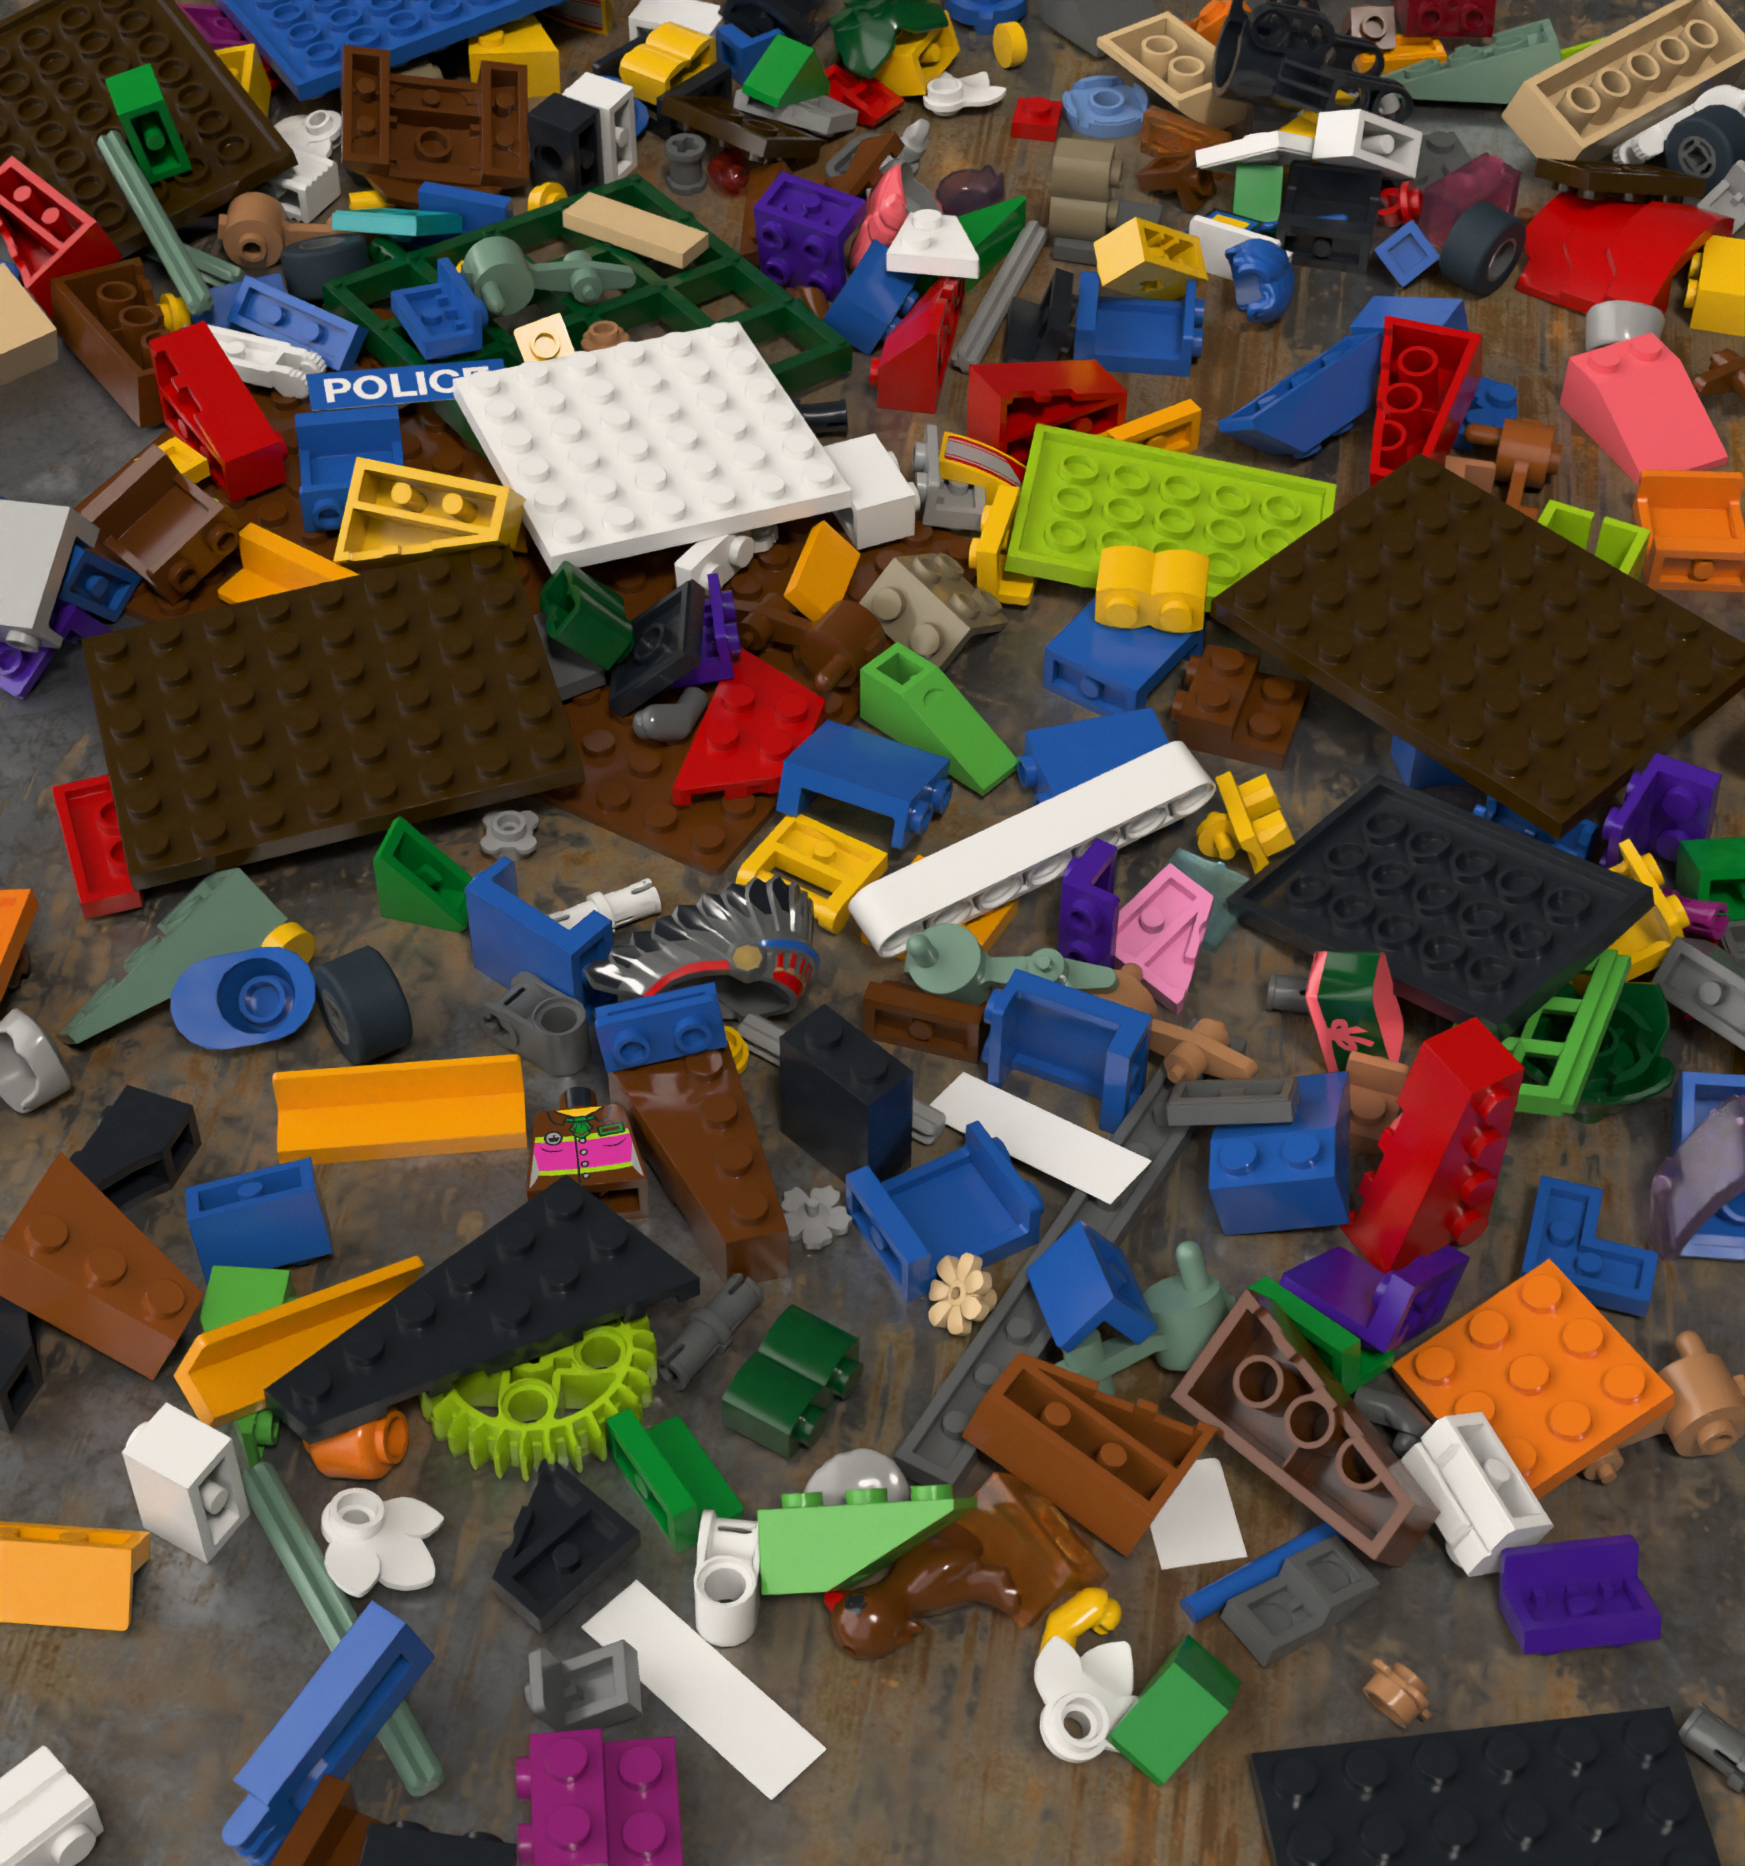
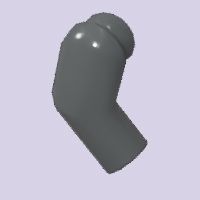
(671, 721)
(1393, 1413)

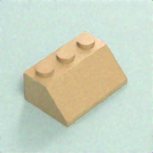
(1174, 65)

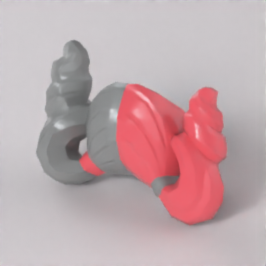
(895, 194)

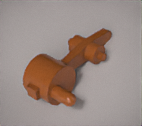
(1523, 455)

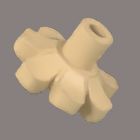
(962, 1295)

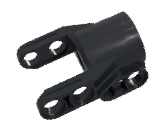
(1284, 63)

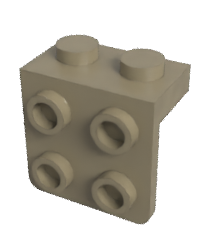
(931, 606)

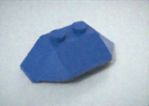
(1311, 401)

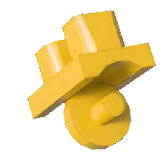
(1226, 833)

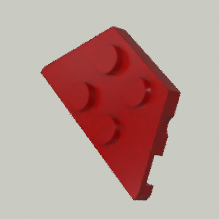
(748, 732)

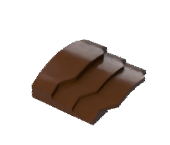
(432, 128)

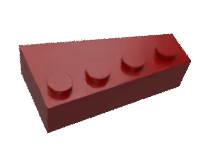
(1422, 392)
(1440, 1151)

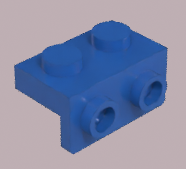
(442, 315)
(660, 1027)

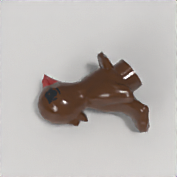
(925, 1581)

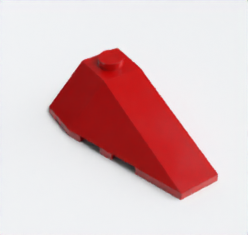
(919, 350)

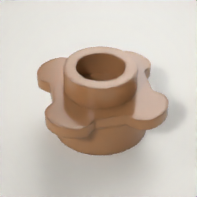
(1397, 1693)

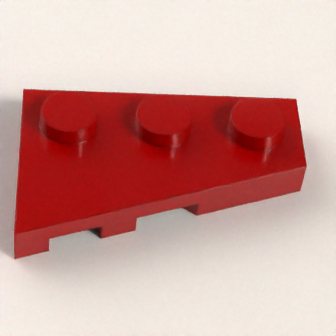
(95, 847)

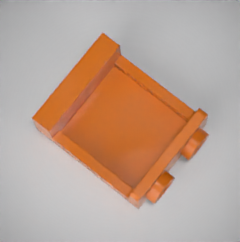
(1693, 528)

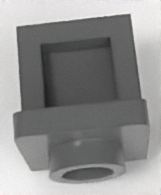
(586, 1689)

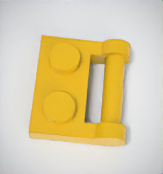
(821, 858)

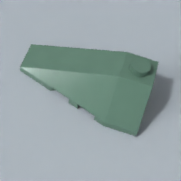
(1485, 72)
(216, 918)

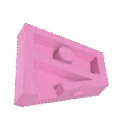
(1164, 934)

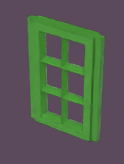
(1583, 1040)

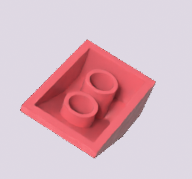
(1641, 408)

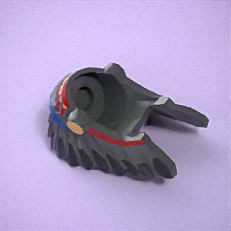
(744, 939)

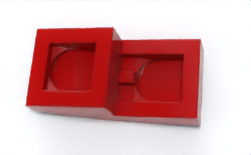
(868, 97)

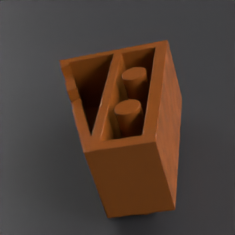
(94, 1272)
(1086, 1449)

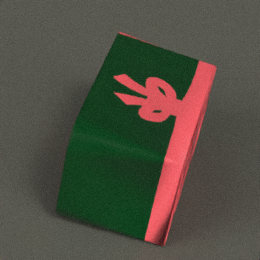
(1354, 1006)

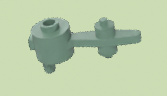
(507, 280)
(954, 966)
(1187, 1315)

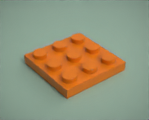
(1542, 1373)

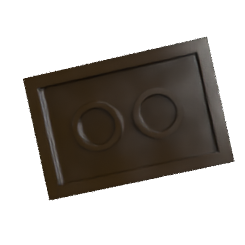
(734, 128)
(1626, 180)

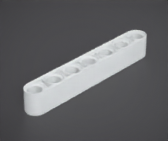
(1031, 847)

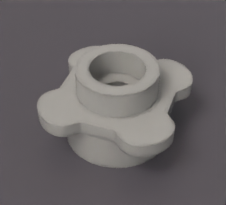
(509, 834)

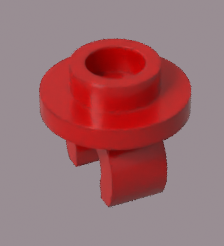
(1402, 205)

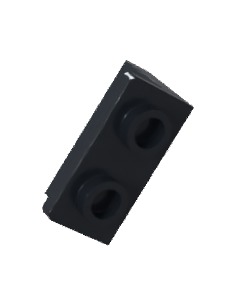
(1045, 329)

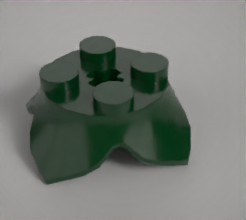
(869, 28)
(1629, 1057)

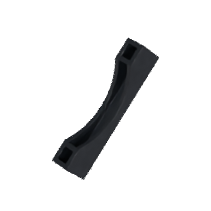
(130, 1157)

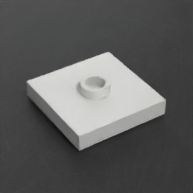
(1264, 148)

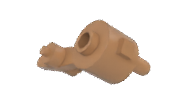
(259, 230)
(1185, 1050)
(1706, 1413)

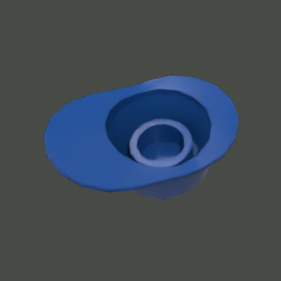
(243, 998)

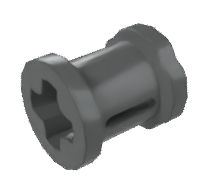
(686, 164)

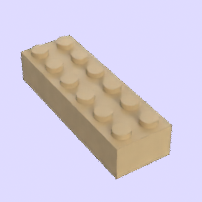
(1627, 81)

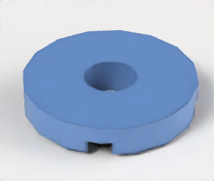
(1105, 107)

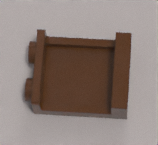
(163, 525)

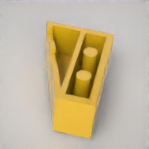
(418, 514)

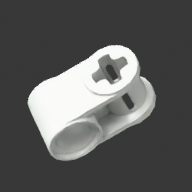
(727, 1570)

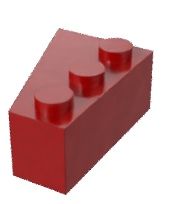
(47, 232)
(1013, 397)
(216, 413)

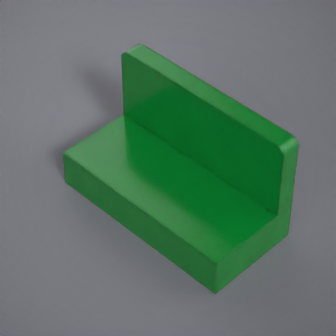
(1334, 1344)
(670, 1476)

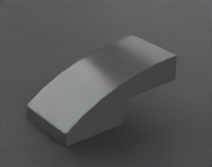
(1301, 1602)

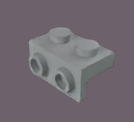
(943, 500)

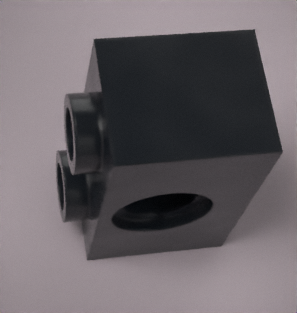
(565, 144)

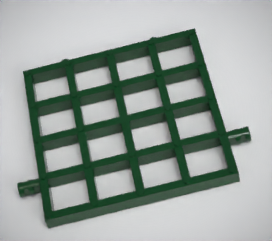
(647, 300)

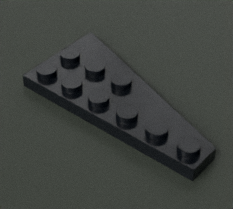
(488, 1307)

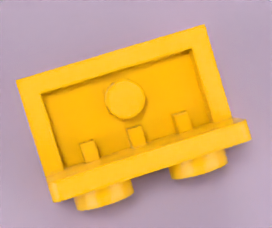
(990, 551)

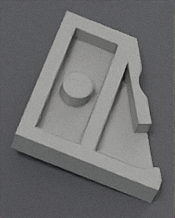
(819, 115)

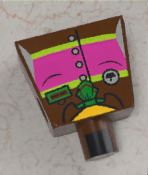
(593, 1149)

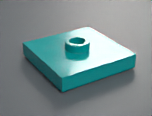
(397, 223)

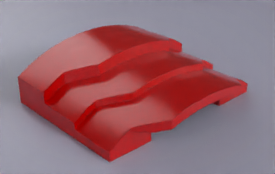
(1612, 249)

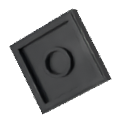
(663, 648)

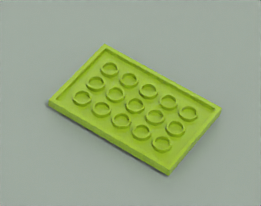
(1111, 492)

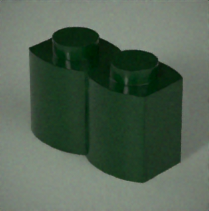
(586, 616)
(791, 1382)

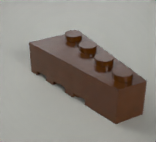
(108, 324)
(708, 1155)
(1305, 1430)

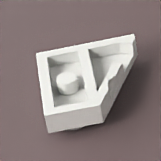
(933, 246)

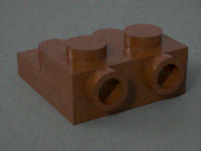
(1238, 709)

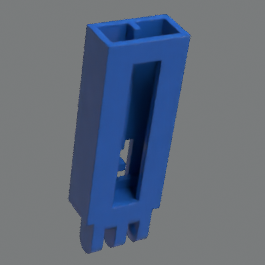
(325, 1729)

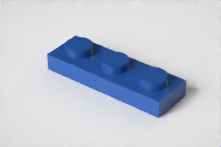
(294, 321)

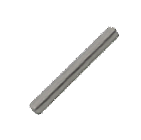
(999, 296)

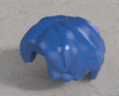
(1261, 279)

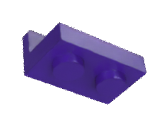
(719, 639)
(1089, 907)
(1576, 1595)

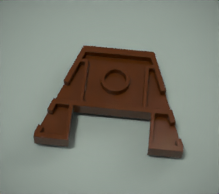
(861, 175)

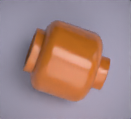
(363, 1451)

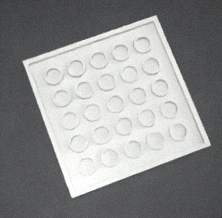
(649, 445)

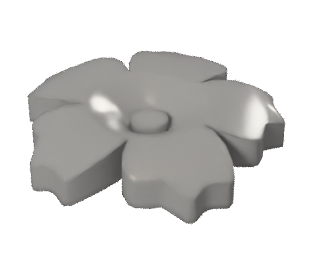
(815, 1217)

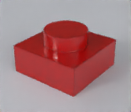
(1037, 119)

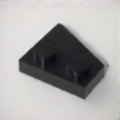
(560, 1548)

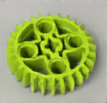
(542, 1392)

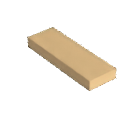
(635, 230)

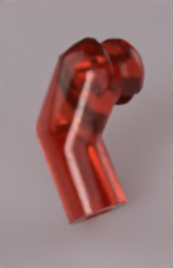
(725, 171)

